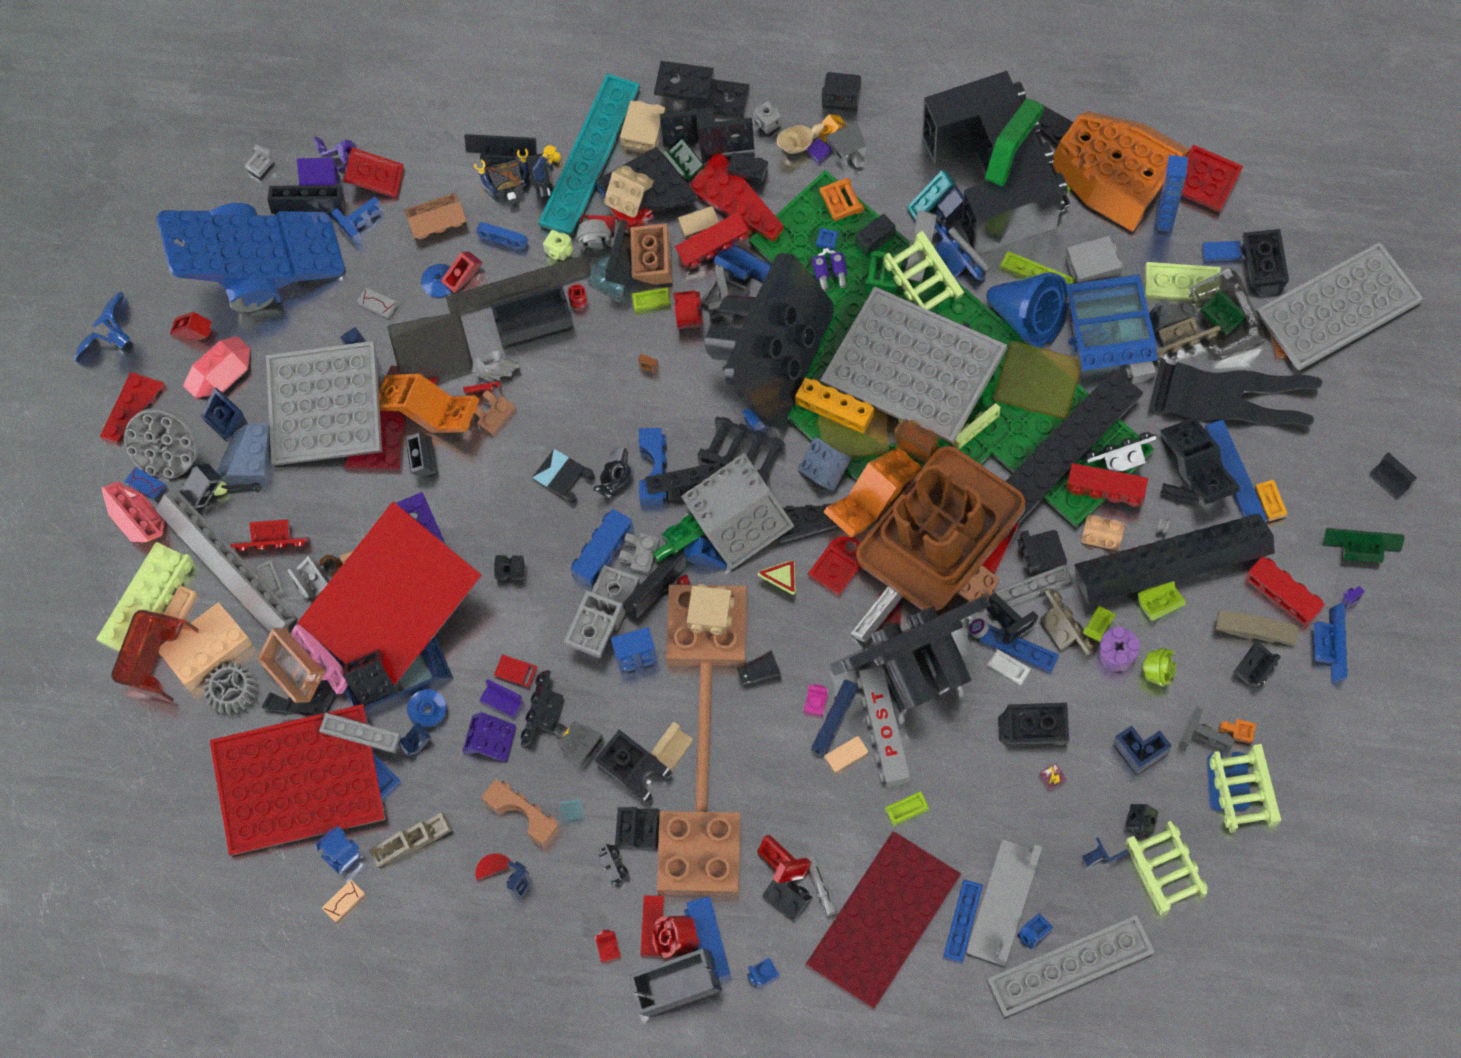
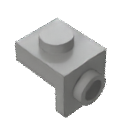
(259, 161)

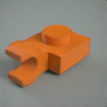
(1242, 730)

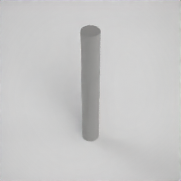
(966, 246)

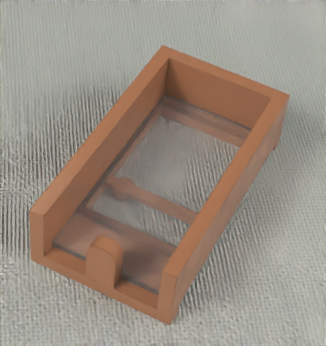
(290, 665)

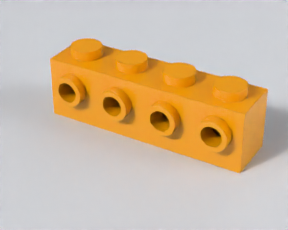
(834, 405)

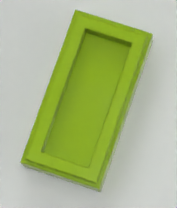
(651, 300)
(1099, 623)
(907, 808)

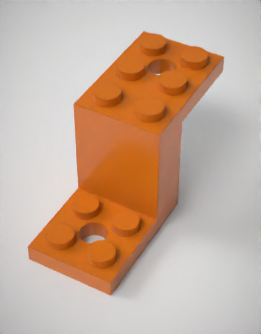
(426, 403)
(874, 492)

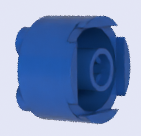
(338, 850)

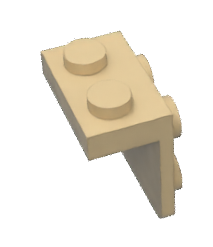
(627, 190)

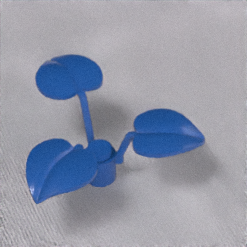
(115, 334)

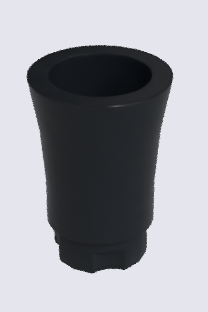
(759, 669)

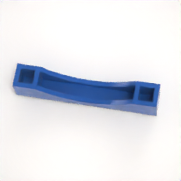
(1171, 193)

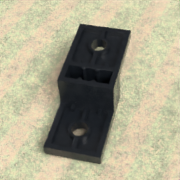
(701, 88)
(712, 135)
(1199, 461)

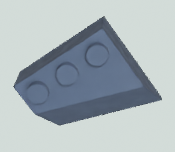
(247, 456)

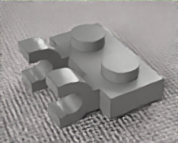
(643, 556)

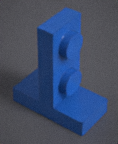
(357, 218)

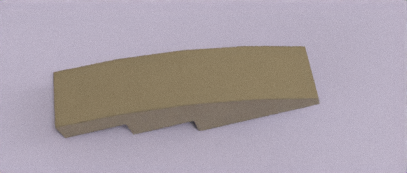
(1257, 627)
(410, 840)

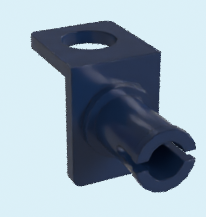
(1100, 853)

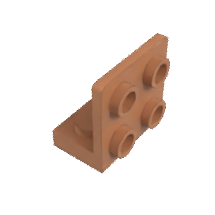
(980, 584)

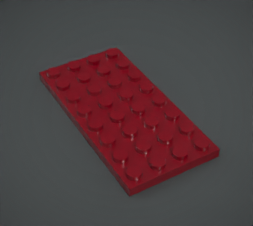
(883, 920)

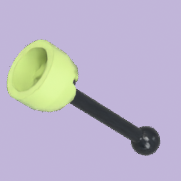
(222, 488)

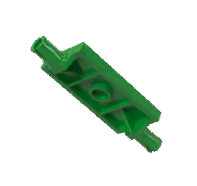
(678, 536)

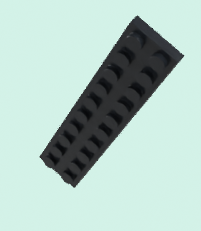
(1073, 439)

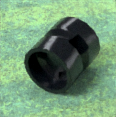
(516, 567)

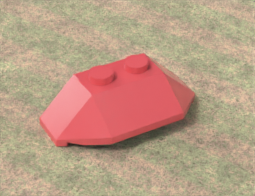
(218, 367)
(132, 513)

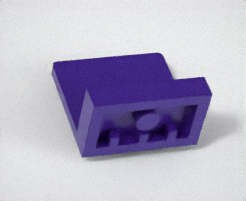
(489, 736)

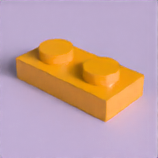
(1271, 500)

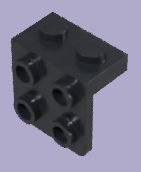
(841, 90)
(1041, 551)

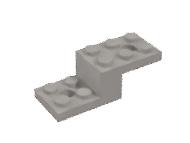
(601, 611)

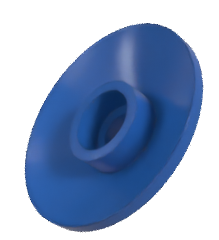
(433, 286)
(426, 699)

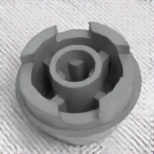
(593, 235)

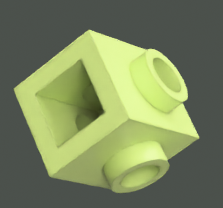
(558, 245)

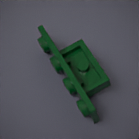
(1363, 544)

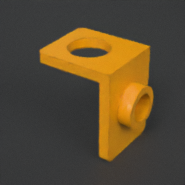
(831, 126)

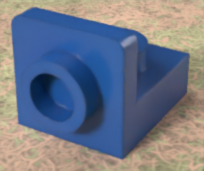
(1034, 930)
(762, 973)

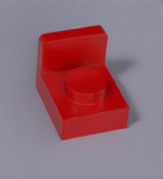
(607, 946)

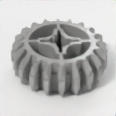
(226, 702)

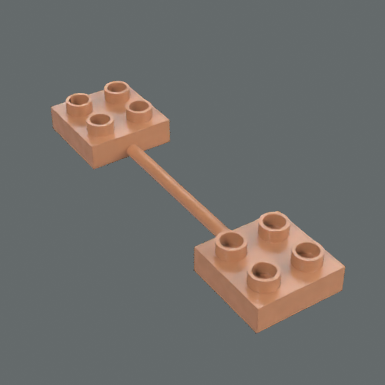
(701, 847)

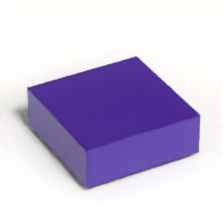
(818, 150)

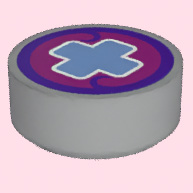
(978, 628)

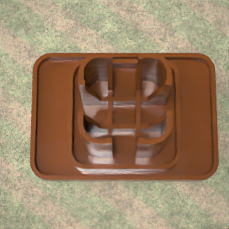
(941, 529)

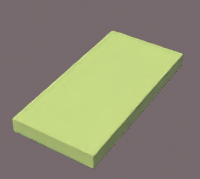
(1174, 280)

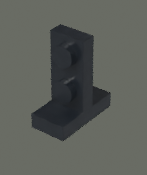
(1014, 623)

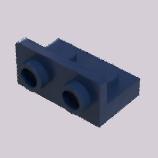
(518, 881)

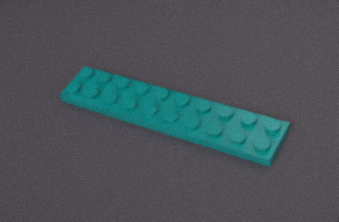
(589, 155)

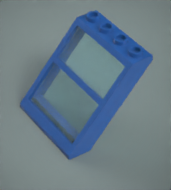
(1111, 322)

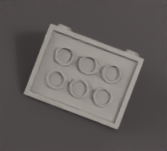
(737, 511)

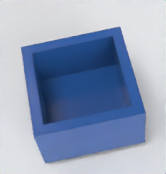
(634, 649)

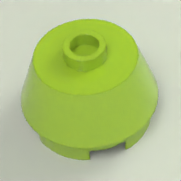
(1159, 666)

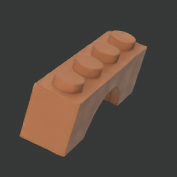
(501, 798)

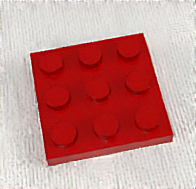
(1209, 178)

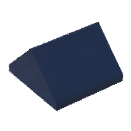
(222, 414)

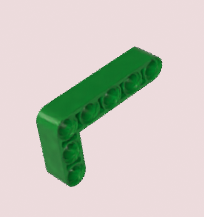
(1011, 139)

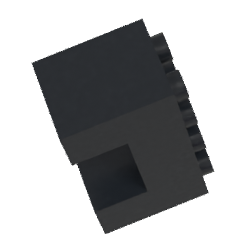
(971, 121)

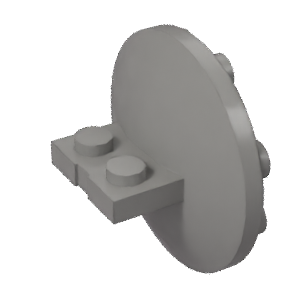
(161, 443)

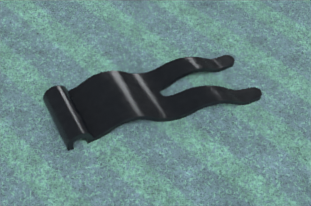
(1219, 395)

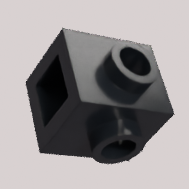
(1142, 819)

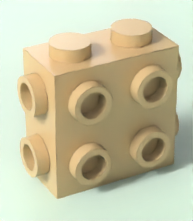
(710, 609)

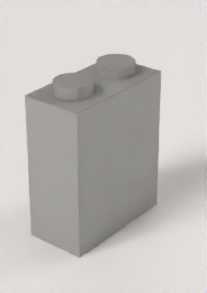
(1094, 260)

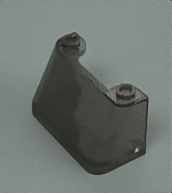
(1249, 331)

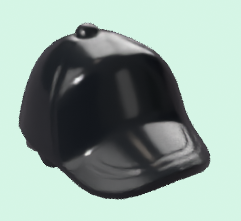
(615, 473)

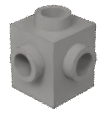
(767, 117)

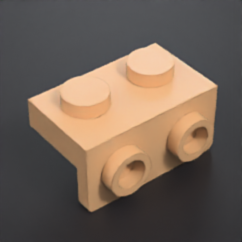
(1103, 532)

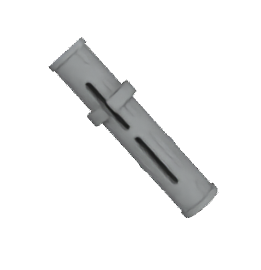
(824, 894)

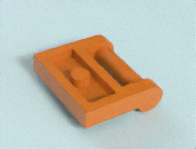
(836, 202)

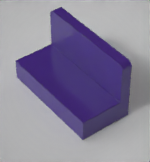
(501, 699)

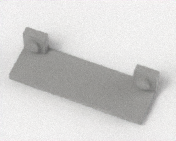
(1003, 902)

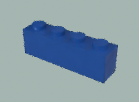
(602, 547)
(708, 933)

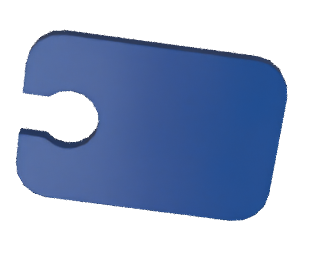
(1235, 790)

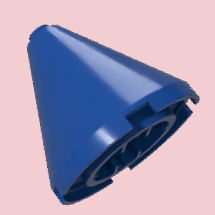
(1032, 306)

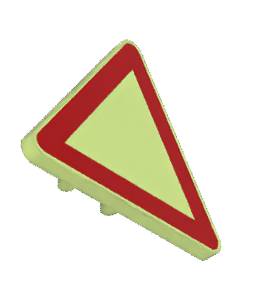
(781, 575)

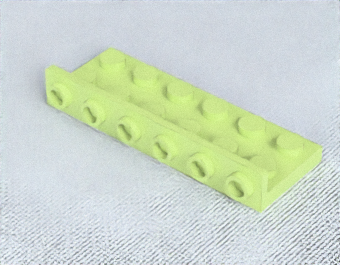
(149, 591)

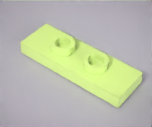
(981, 421)

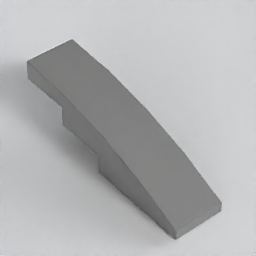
(926, 223)

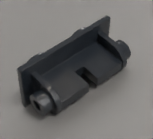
(611, 856)

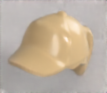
(798, 138)

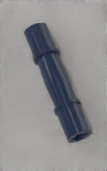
(834, 717)

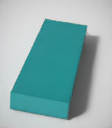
(931, 194)

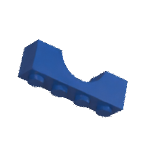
(651, 444)

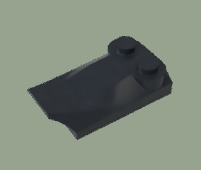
(1266, 261)
(1034, 723)

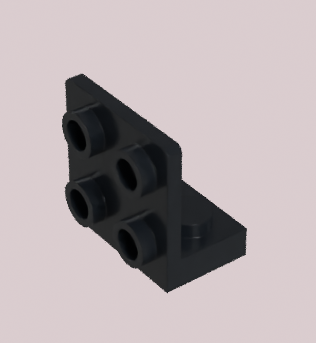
(368, 678)

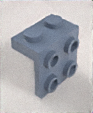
(824, 464)

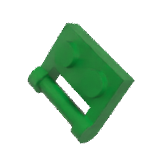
(886, 278)

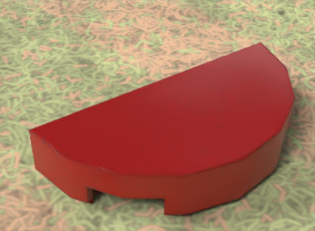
(491, 865)

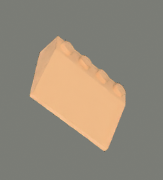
(199, 653)

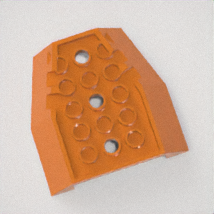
(1110, 184)

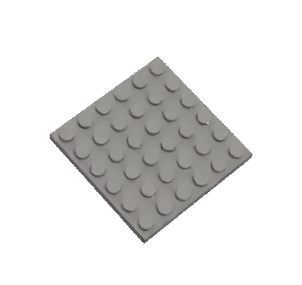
(323, 403)

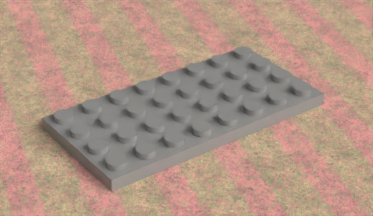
(1339, 306)

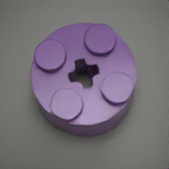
(1118, 639)

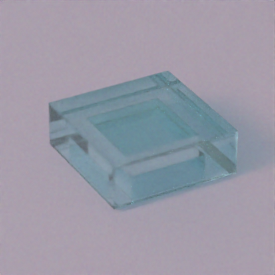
(571, 810)

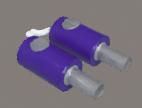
(838, 266)

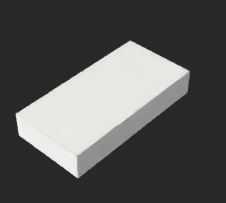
(1008, 667)

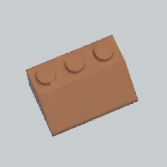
(435, 216)
(651, 254)

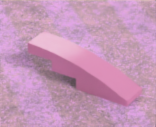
(323, 658)

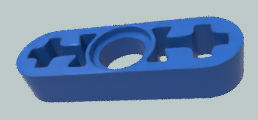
(501, 235)

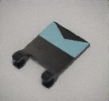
(559, 473)

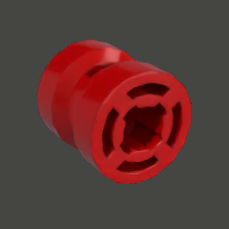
(577, 300)

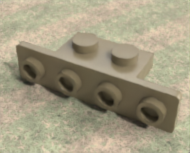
(1182, 334)
(1063, 626)

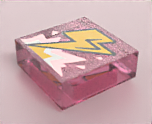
(1052, 777)

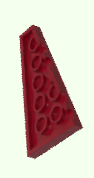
(392, 441)

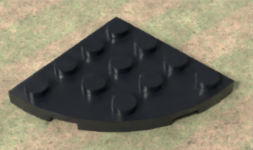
(668, 185)

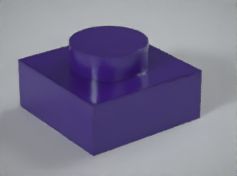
(1351, 596)

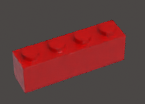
(713, 240)
(1107, 484)
(1285, 591)

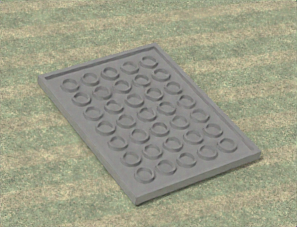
(914, 364)

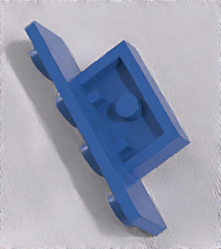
(954, 256)
(742, 263)
(1331, 642)

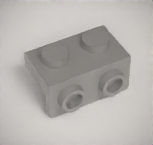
(309, 578)

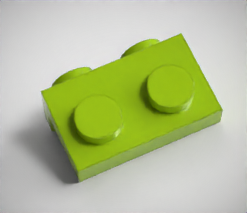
(1160, 600)

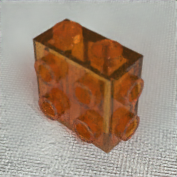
(916, 440)

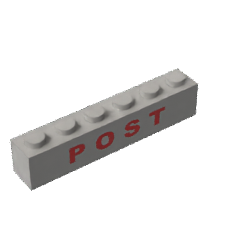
(884, 727)

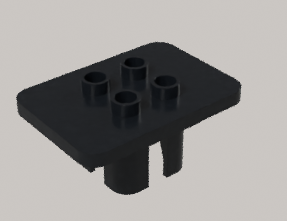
(777, 339)
(933, 637)

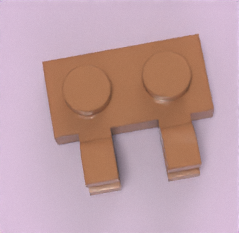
(496, 415)

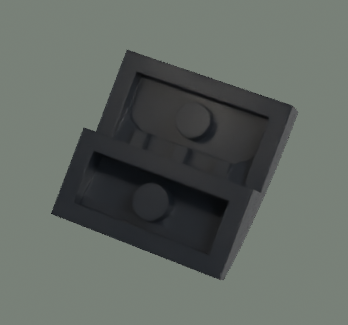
(637, 828)

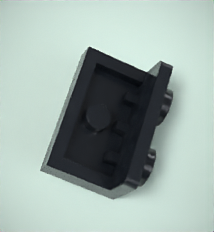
(747, 167)
(1256, 665)
(787, 897)

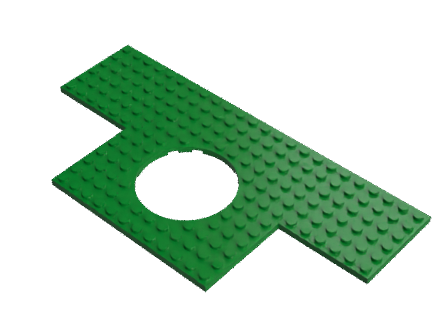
(1011, 435)

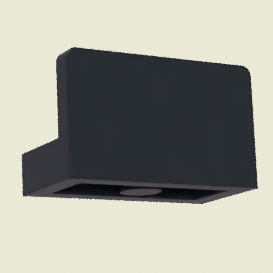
(1393, 476)

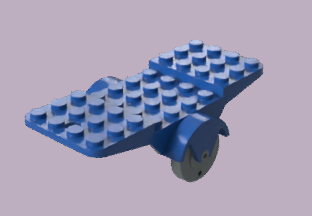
(250, 251)

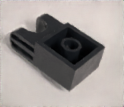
(635, 769)

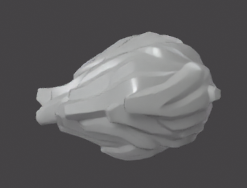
(495, 367)

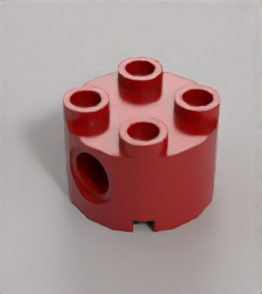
(687, 310)
(674, 936)

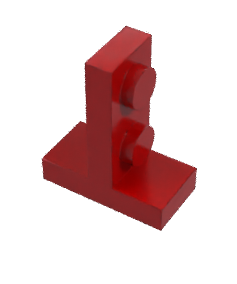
(780, 859)

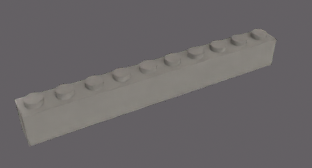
(225, 562)

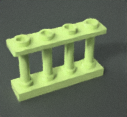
(932, 259)
(1260, 776)
(1153, 883)

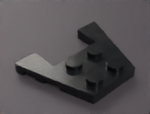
(317, 705)

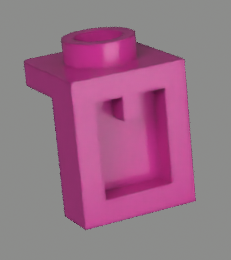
(816, 700)

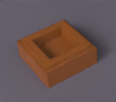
(648, 363)

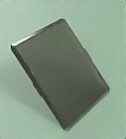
(431, 346)

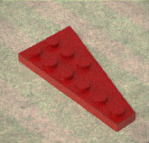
(734, 194)

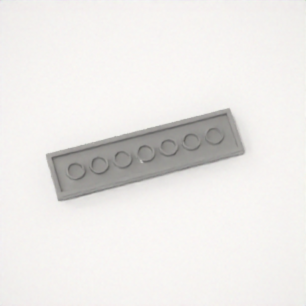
(1070, 966)

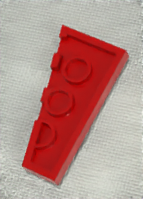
(134, 397)

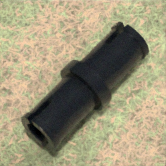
(1179, 493)

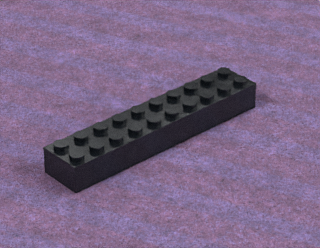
(1174, 558)

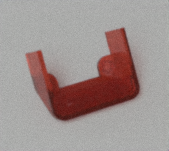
(141, 649)

